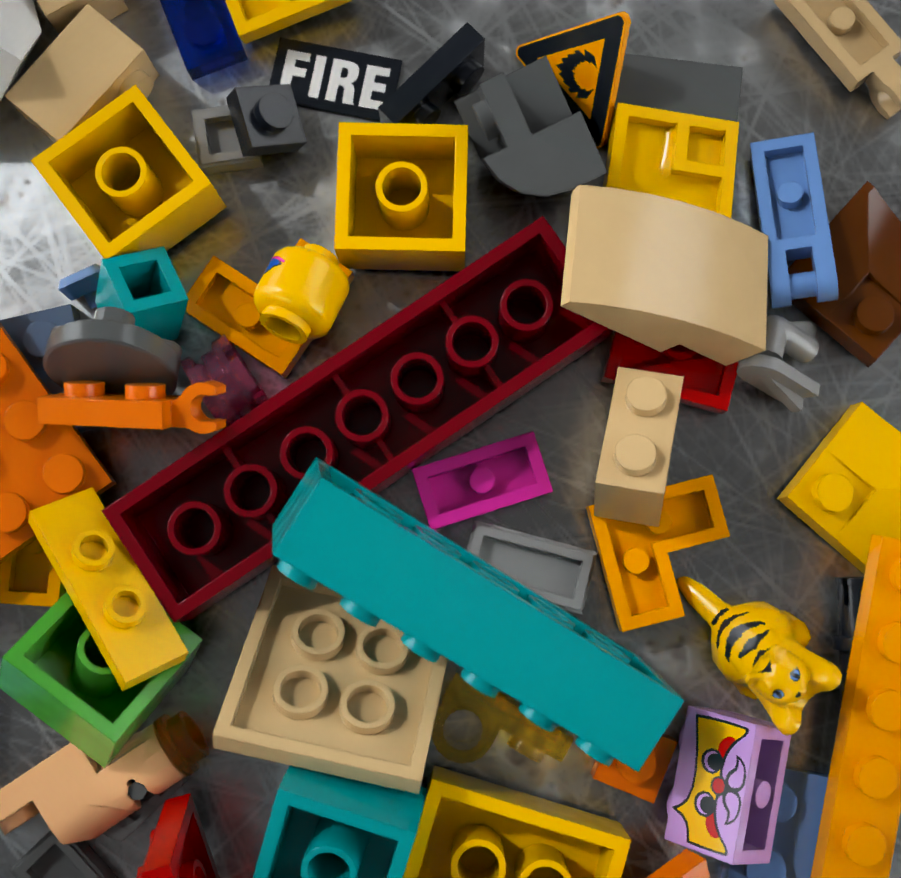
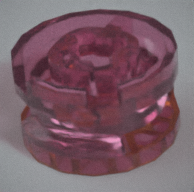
(227, 366)

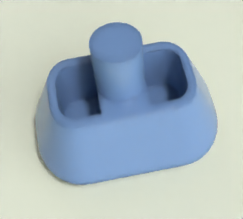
(81, 284)

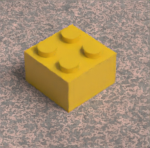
(129, 179)
(401, 196)

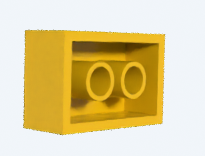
(503, 833)

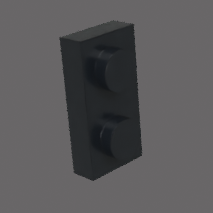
(448, 71)

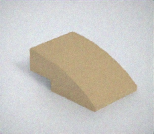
(666, 273)

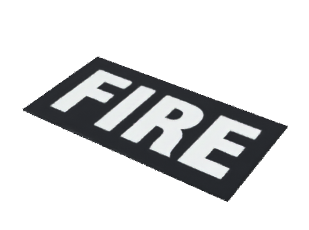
(335, 77)

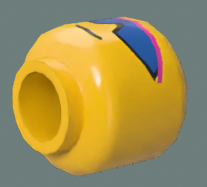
(301, 293)

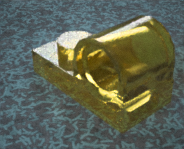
(494, 715)

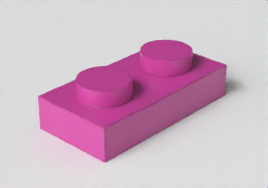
(482, 480)

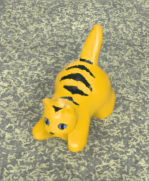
(763, 653)

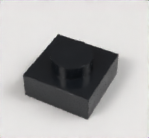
(266, 119)

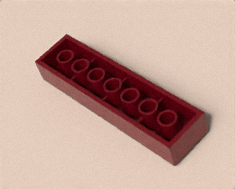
(364, 411)

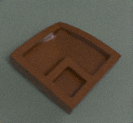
(868, 275)

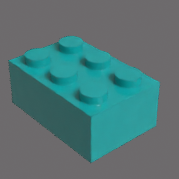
(338, 828)

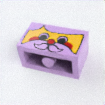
(727, 786)

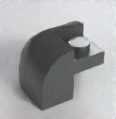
(529, 132)

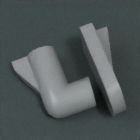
(776, 377)

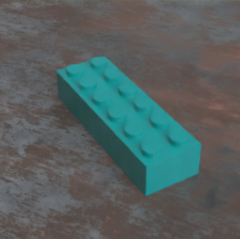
(472, 615)

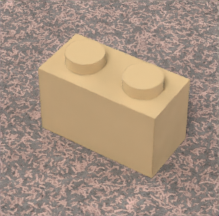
(80, 75)
(637, 446)

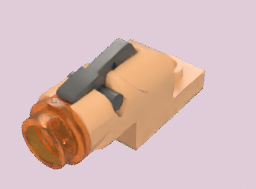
(88, 800)

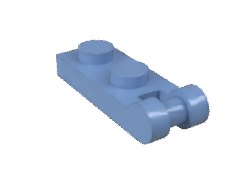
(794, 218)

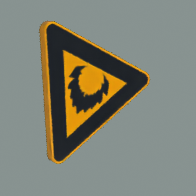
(587, 67)

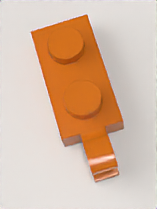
(139, 407)

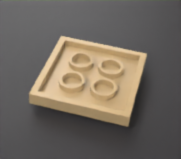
(329, 691)

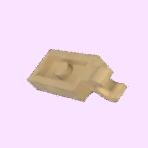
(853, 45)

